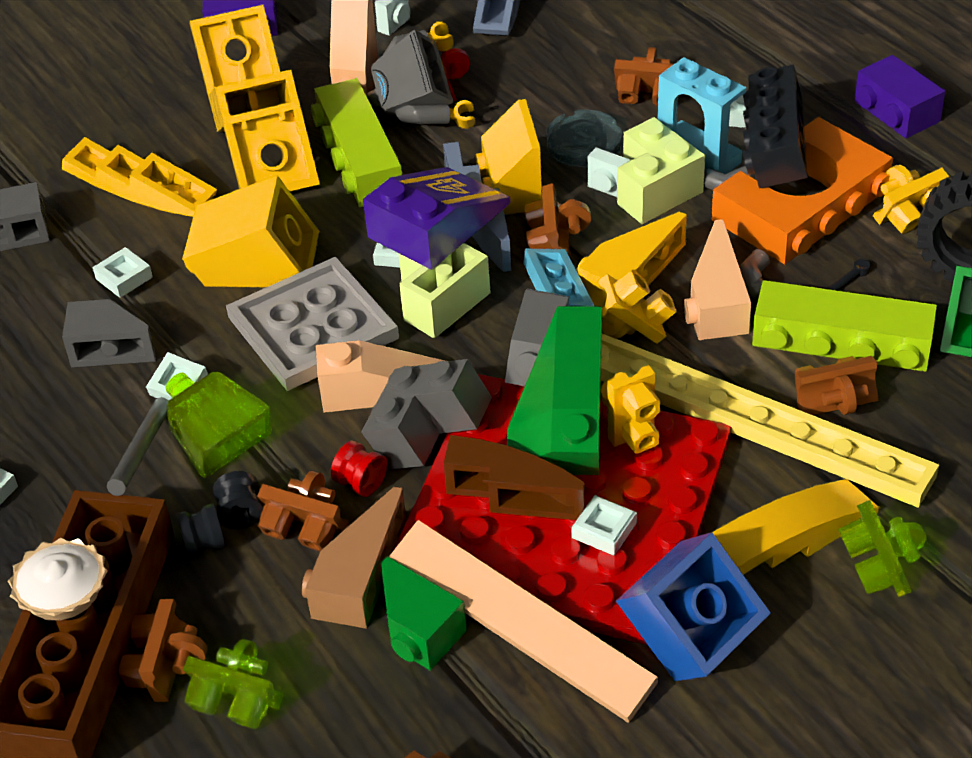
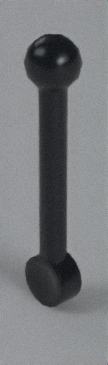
(860, 268)

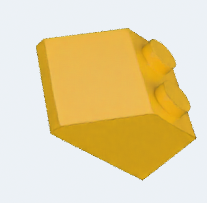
(512, 158)

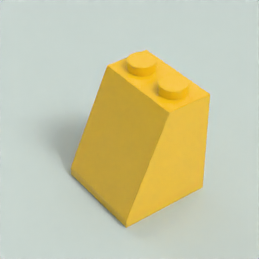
(250, 237)

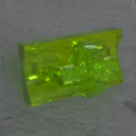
(900, 541)
(251, 693)

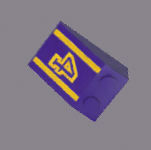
(430, 213)

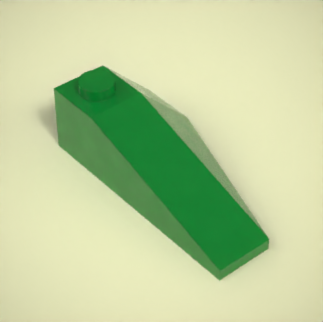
(562, 395)

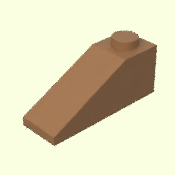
(349, 568)

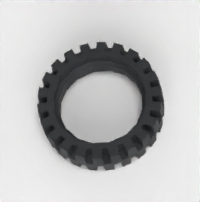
(931, 235)

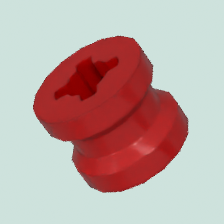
(359, 468)

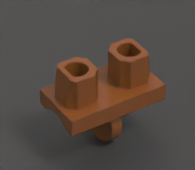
(639, 76)
(554, 221)
(836, 386)
(306, 503)
(166, 647)

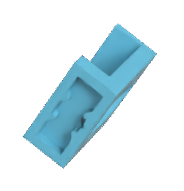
(715, 96)

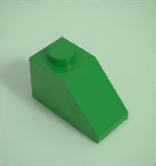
(420, 615)

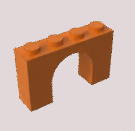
(790, 223)

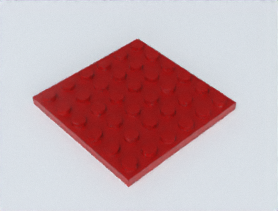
(664, 485)

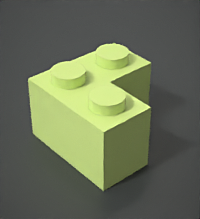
(660, 171)
(444, 294)

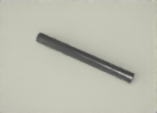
(138, 447)

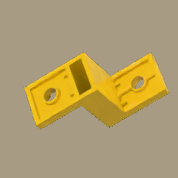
(253, 99)

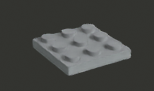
(307, 311)

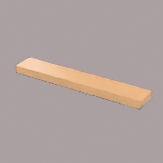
(528, 622)

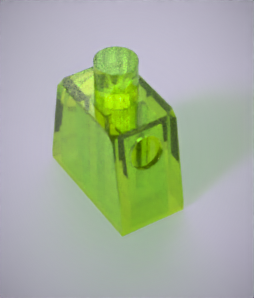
(214, 419)

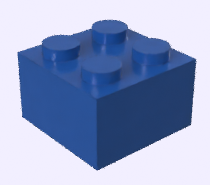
(693, 607)

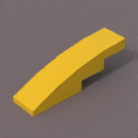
(139, 180)
(791, 524)

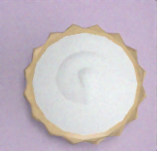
(58, 579)

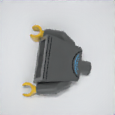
(413, 80)

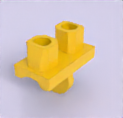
(905, 193)
(628, 311)
(632, 409)

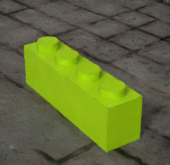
(355, 137)
(844, 325)

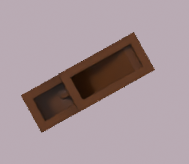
(511, 480)

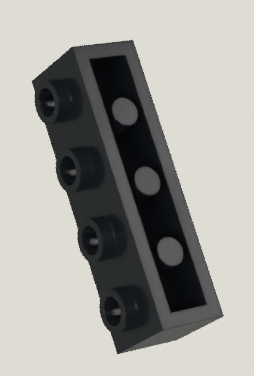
(774, 127)

